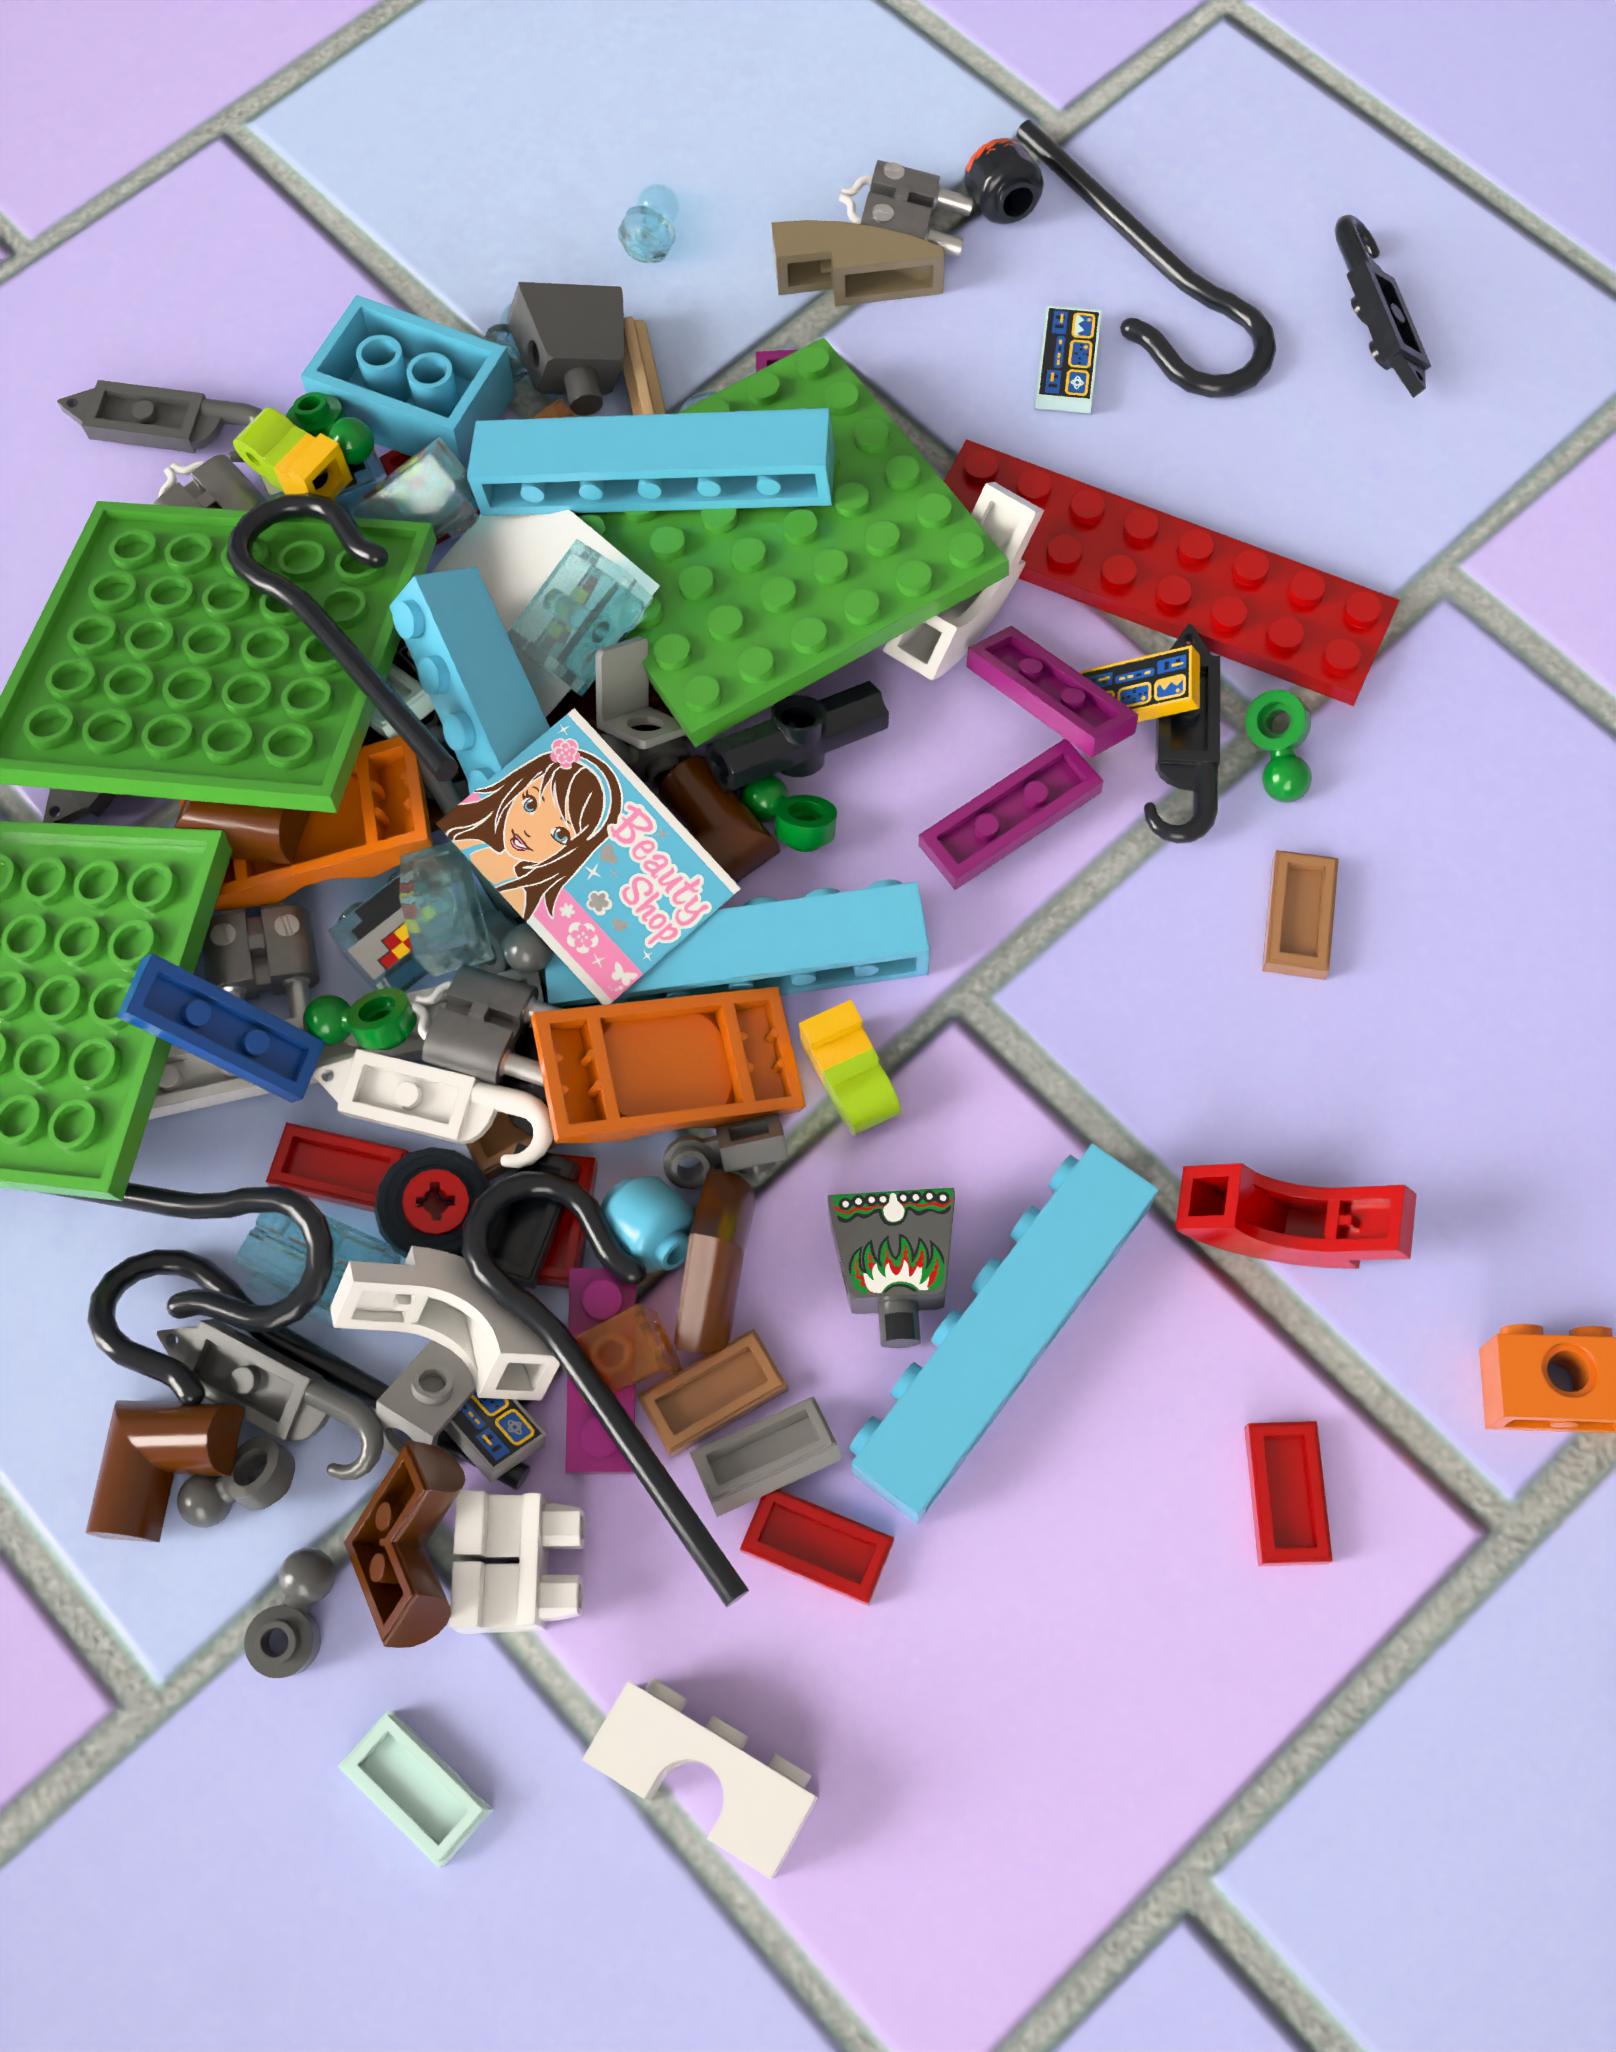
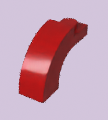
(1294, 1222)

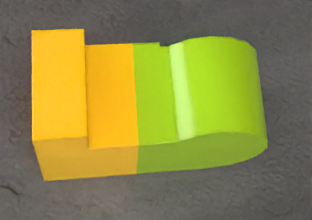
(291, 456)
(849, 1067)

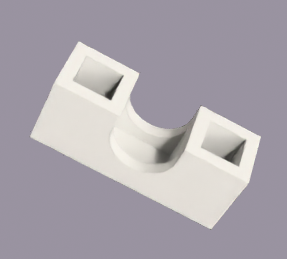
(761, 1803)

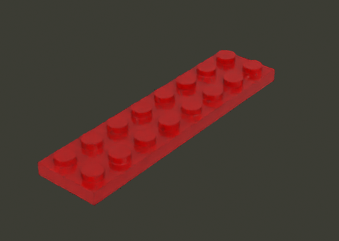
(1180, 574)

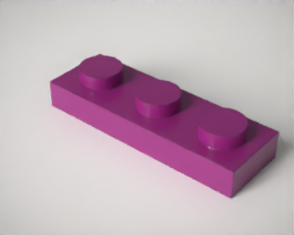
(1052, 691)
(1010, 813)
(593, 1299)

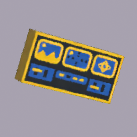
(1153, 683)

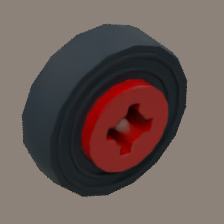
(434, 1222)

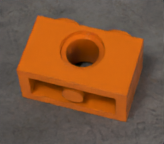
(1524, 1398)

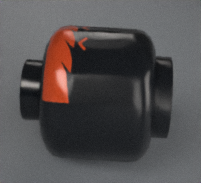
(1003, 181)

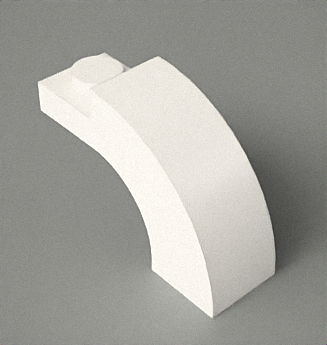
(945, 638)
(443, 1302)

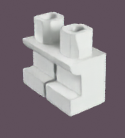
(520, 1532)

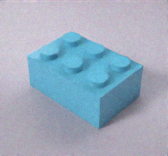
(411, 377)

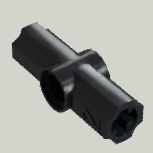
(797, 736)

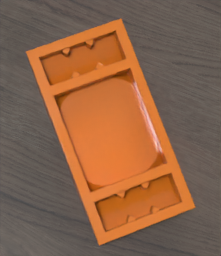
(375, 825)
(666, 1064)

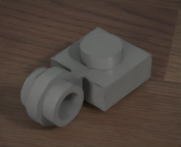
(742, 1146)

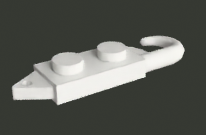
(432, 1101)

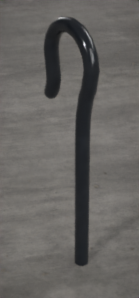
(1175, 271)
(321, 624)
(233, 1204)
(577, 1363)
(184, 1381)

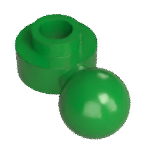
(324, 414)
(1286, 774)
(800, 820)
(376, 1020)

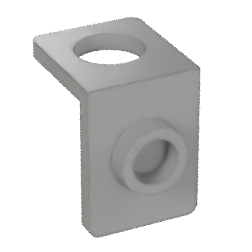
(624, 696)
(424, 1397)

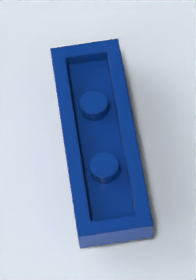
(221, 1028)

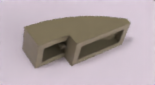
(854, 261)

